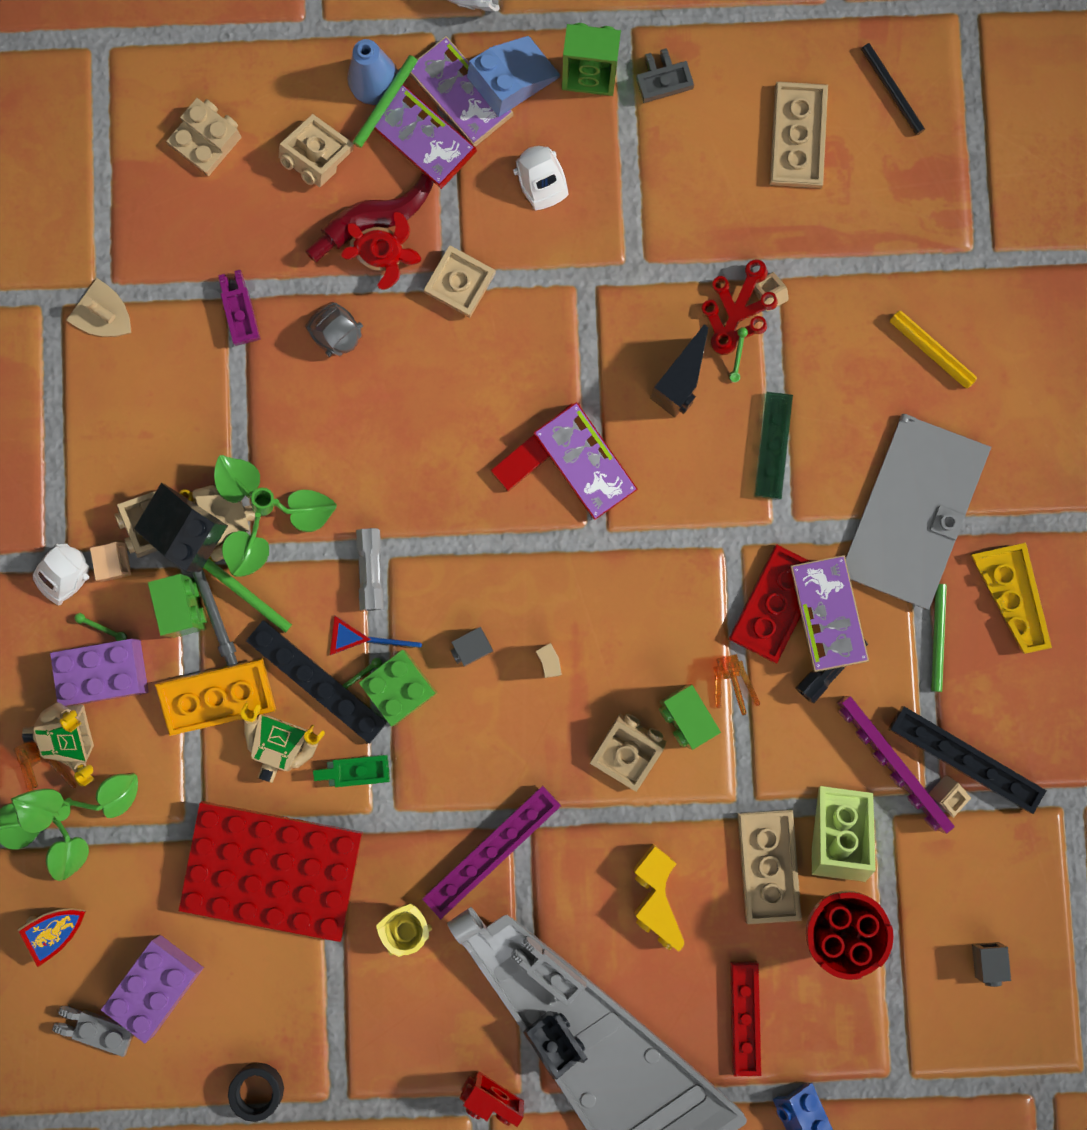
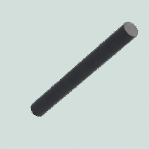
(893, 89)

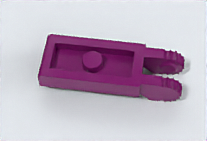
(239, 310)

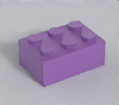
(99, 672)
(152, 988)

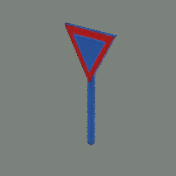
(346, 637)

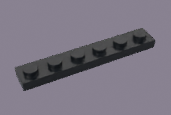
(316, 681)
(967, 760)

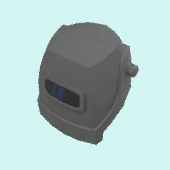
(334, 329)

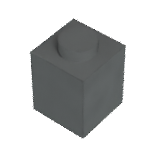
(471, 647)
(991, 963)

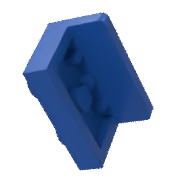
(802, 1110)

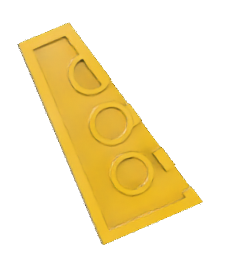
(1015, 592)

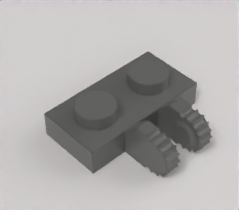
(663, 81)

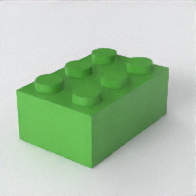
(590, 59)

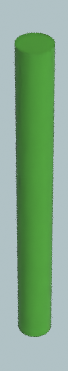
(385, 101)
(247, 595)
(938, 638)

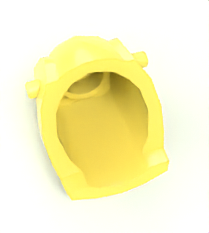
(403, 930)

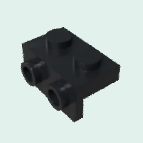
(555, 1043)

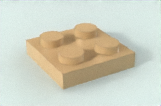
(459, 281)

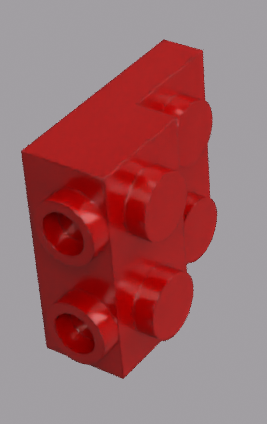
(485, 1096)

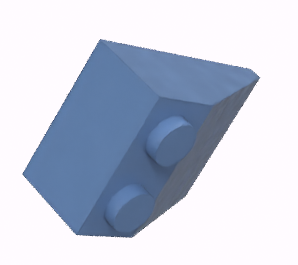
(510, 73)

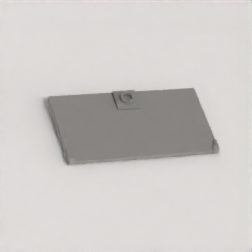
(915, 511)

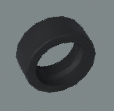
(238, 1105)

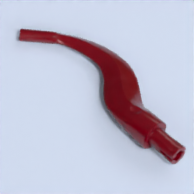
(369, 215)

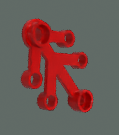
(738, 311)

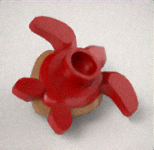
(382, 249)

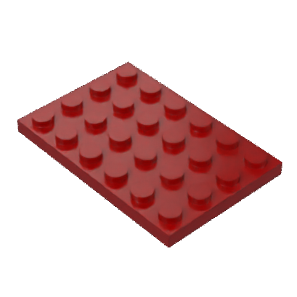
(270, 871)

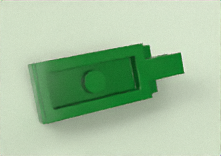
(355, 771)

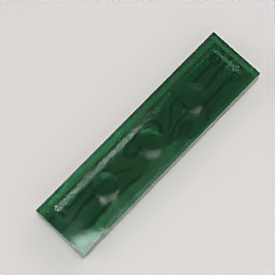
(773, 445)

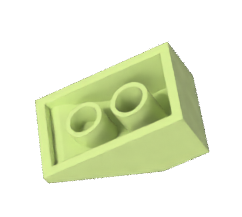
(844, 834)

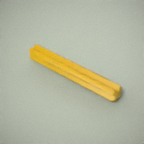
(933, 349)

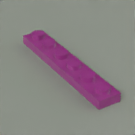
(900, 773)
(491, 852)

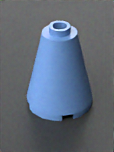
(370, 72)

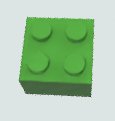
(177, 606)
(398, 688)
(689, 717)

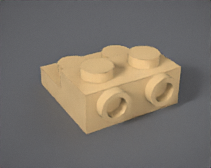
(204, 136)
(314, 151)
(128, 517)
(629, 751)

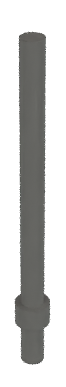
(226, 647)

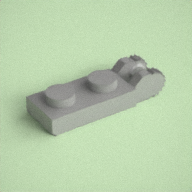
(549, 972)
(94, 1030)

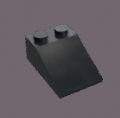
(678, 384)
(180, 529)

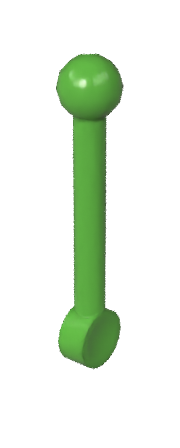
(734, 376)
(80, 618)
(376, 663)

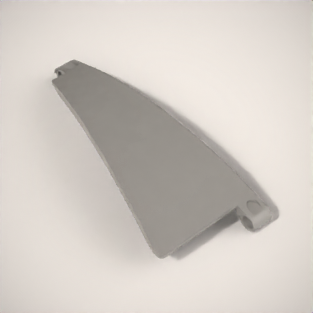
(629, 1071)

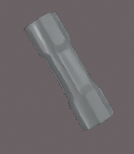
(369, 569)

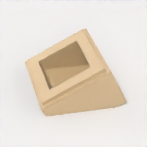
(772, 284)
(950, 795)

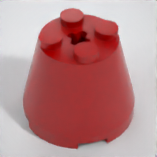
(862, 935)

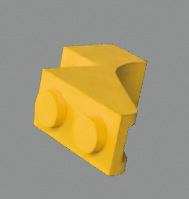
(654, 911)

